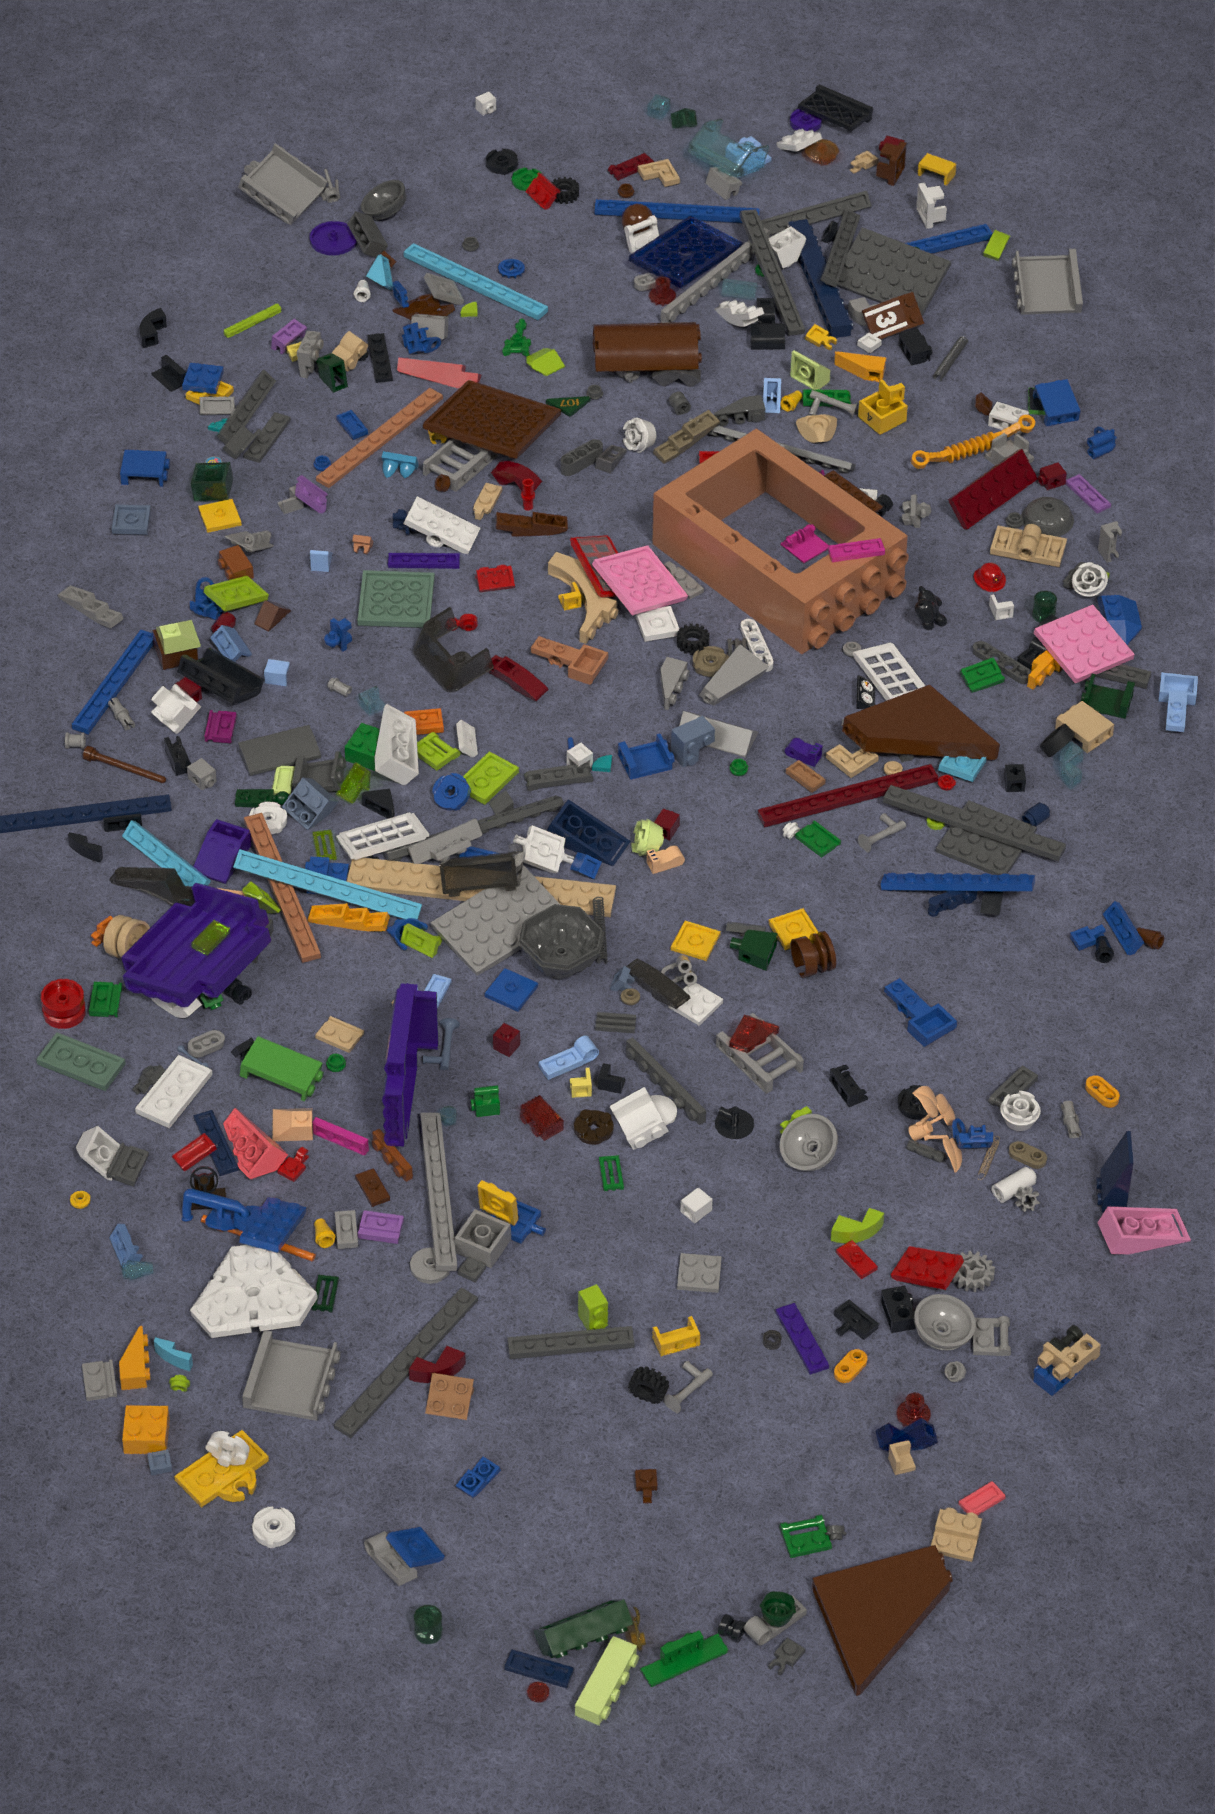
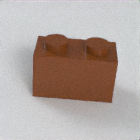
(235, 563)

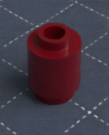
(225, 619)

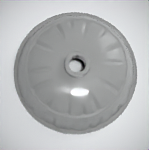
(804, 1135)
(944, 1314)

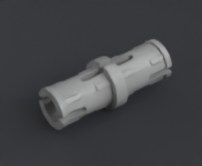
(121, 713)
(1071, 1119)

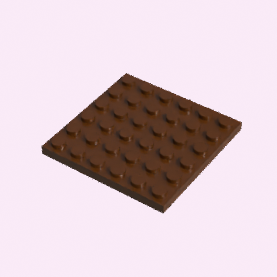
(492, 419)

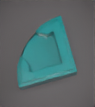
(217, 425)
(603, 764)

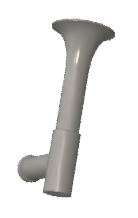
(819, 397)
(866, 842)
(674, 1402)

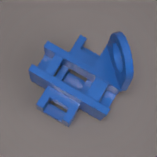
(412, 340)
(203, 604)
(974, 1138)

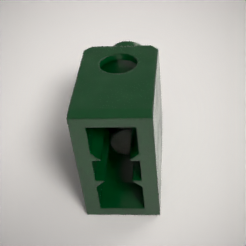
(331, 366)
(756, 948)

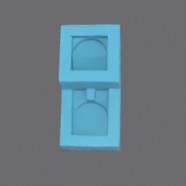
(168, 1352)

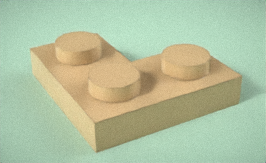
(661, 169)
(851, 763)

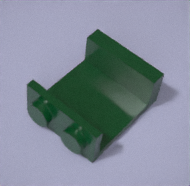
(1108, 700)

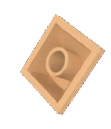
(293, 1124)

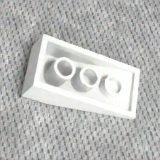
(397, 746)

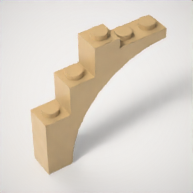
(598, 608)

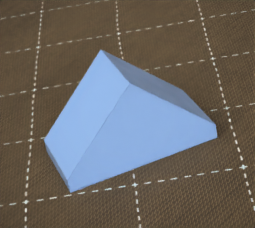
(772, 395)
(320, 560)

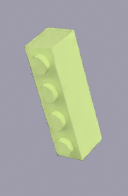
(606, 1680)

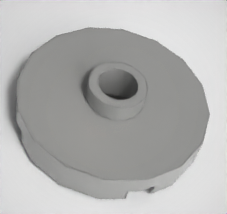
(423, 1270)

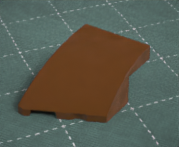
(426, 305)

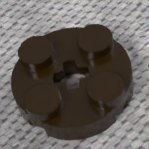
(593, 1117)

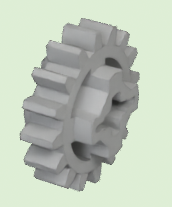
(975, 1272)

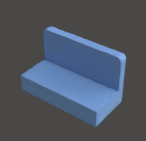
(230, 643)

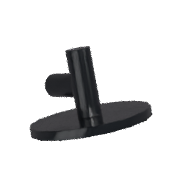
(734, 1123)

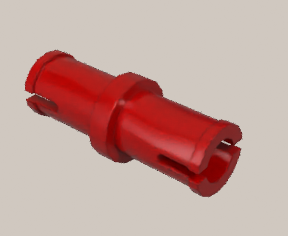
(528, 494)

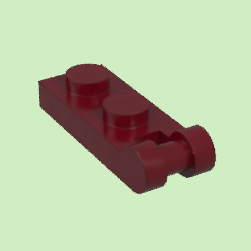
(629, 167)

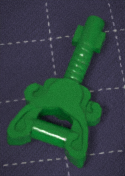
(518, 342)

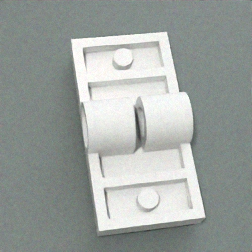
(441, 526)

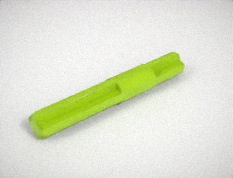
(252, 320)

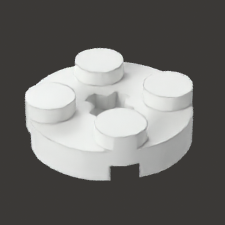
(277, 814)
(228, 1449)
(276, 1537)

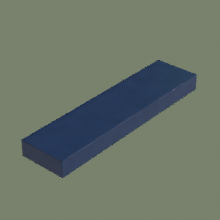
(222, 1156)

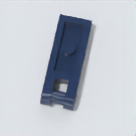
(950, 901)

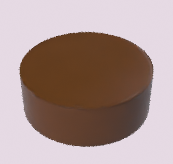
(442, 483)

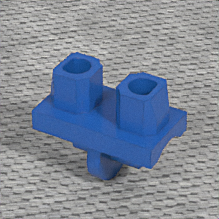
(339, 634)

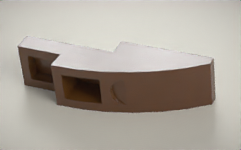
(537, 525)

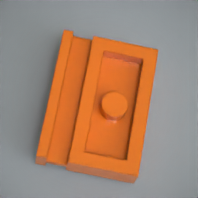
(427, 720)

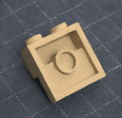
(957, 1534)

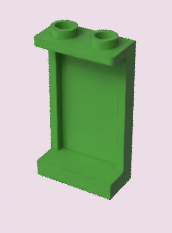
(282, 1067)

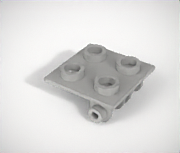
(250, 541)

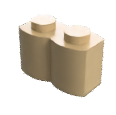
(350, 350)

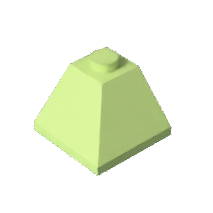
(808, 371)
(178, 637)

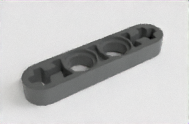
(1003, 661)

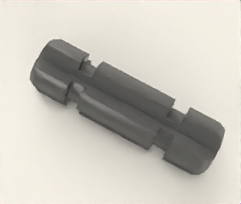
(926, 1151)

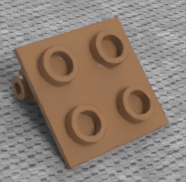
(449, 1396)

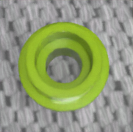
(179, 1382)

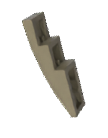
(686, 437)

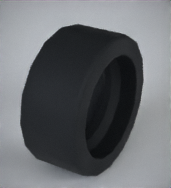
(1057, 740)

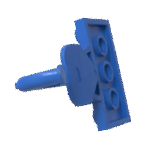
(262, 1226)

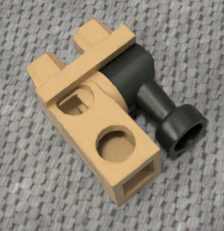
(1069, 1359)

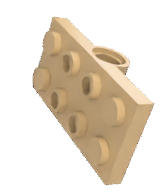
(1028, 545)

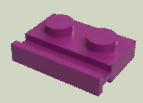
(220, 726)

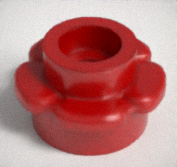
(946, 782)

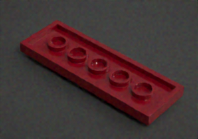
(992, 489)

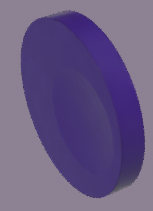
(332, 238)

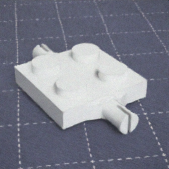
(543, 849)

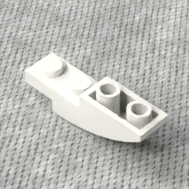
(738, 313)

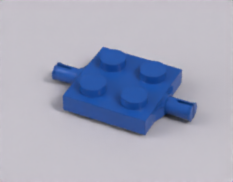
(526, 1224)

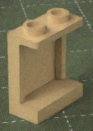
(1087, 724)

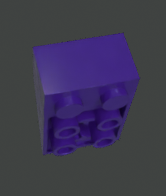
(221, 849)

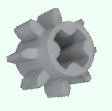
(1032, 1198)

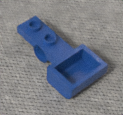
(926, 1022)

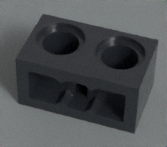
(898, 1308)

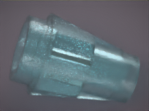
(136, 1269)

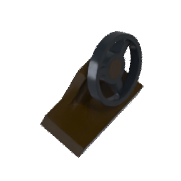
(206, 1183)

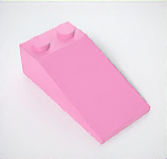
(1140, 1229)

